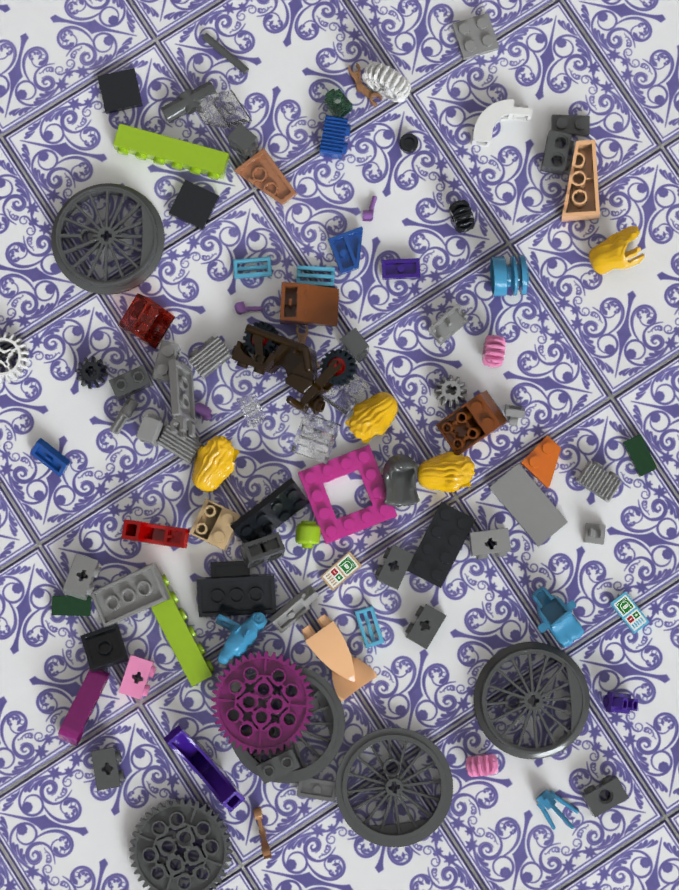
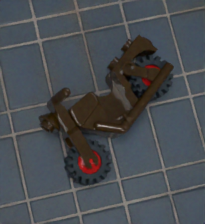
(298, 361)

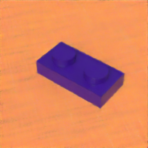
(400, 269)

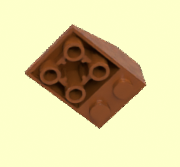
(309, 305)
(471, 422)

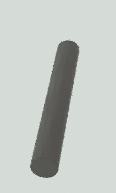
(225, 53)

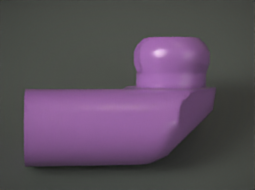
(203, 410)

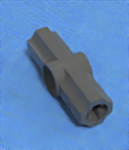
(187, 102)

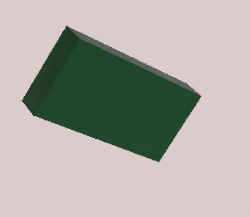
(640, 455)
(71, 606)

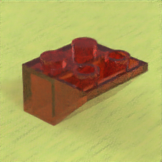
(146, 320)

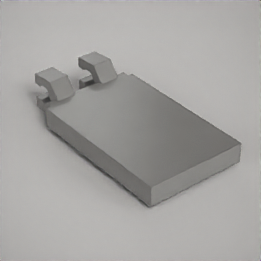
(182, 399)

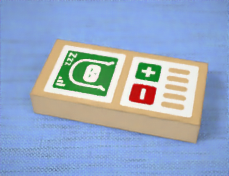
(341, 571)

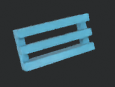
(251, 268)
(320, 276)
(374, 642)

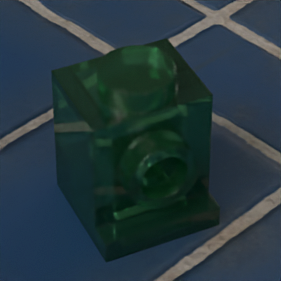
(340, 109)

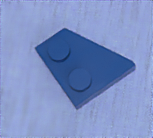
(347, 249)

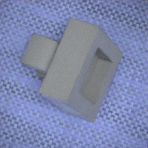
(514, 412)
(594, 533)

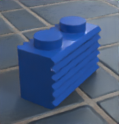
(333, 137)

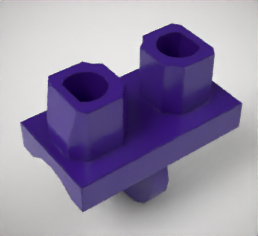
(619, 703)

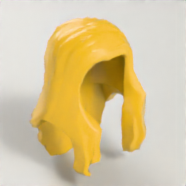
(611, 253)
(373, 416)
(214, 463)
(446, 472)

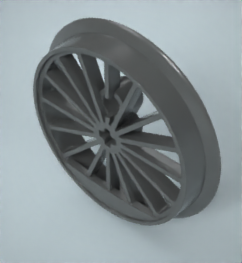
(152, 239)
(578, 698)
(334, 717)
(401, 833)

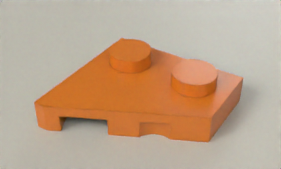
(543, 460)

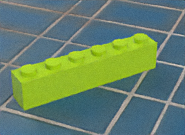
(171, 151)
(182, 638)

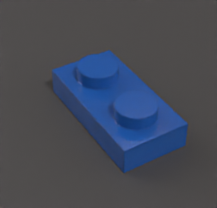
(50, 457)

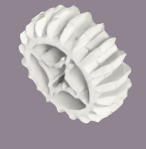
(386, 81)
(11, 372)

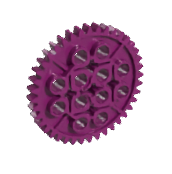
(227, 700)

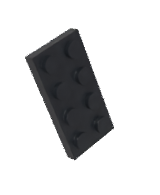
(270, 512)
(441, 544)
(236, 595)

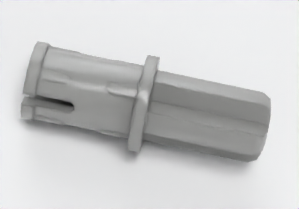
(123, 415)

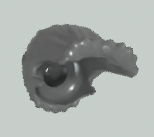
(400, 481)

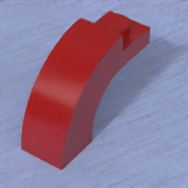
(155, 534)

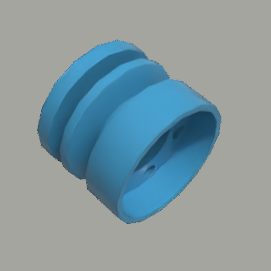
(508, 275)

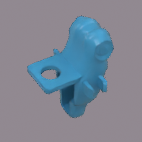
(557, 617)
(241, 635)

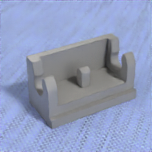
(448, 324)

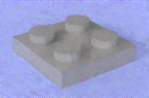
(475, 36)

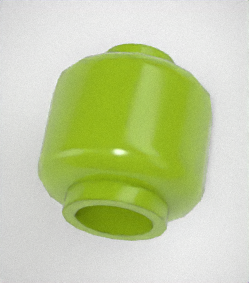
(308, 534)

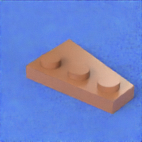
(266, 176)

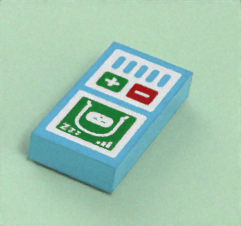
(629, 612)

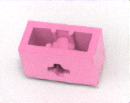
(129, 685)

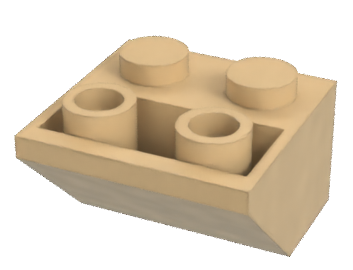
(214, 524)

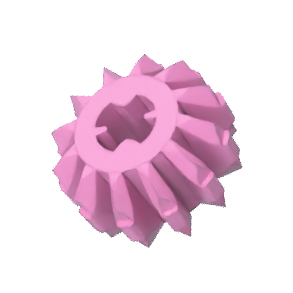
(493, 351)
(482, 765)

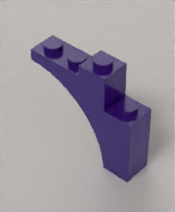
(205, 767)

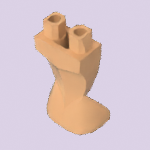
(331, 648)

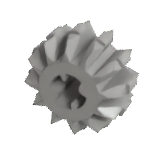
(449, 397)

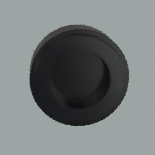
(408, 143)

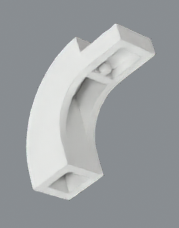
(493, 115)

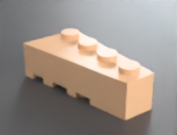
(582, 188)

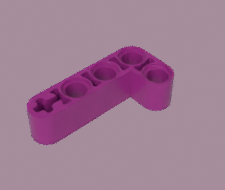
(82, 707)

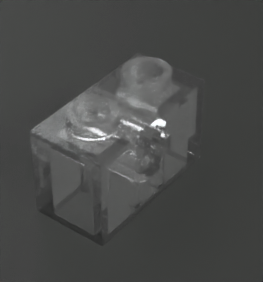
(251, 410)

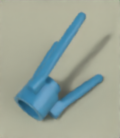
(546, 799)

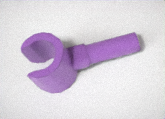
(368, 214)
(241, 309)

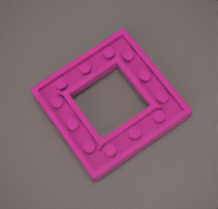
(316, 476)

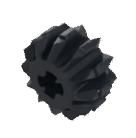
(461, 216)
(86, 378)

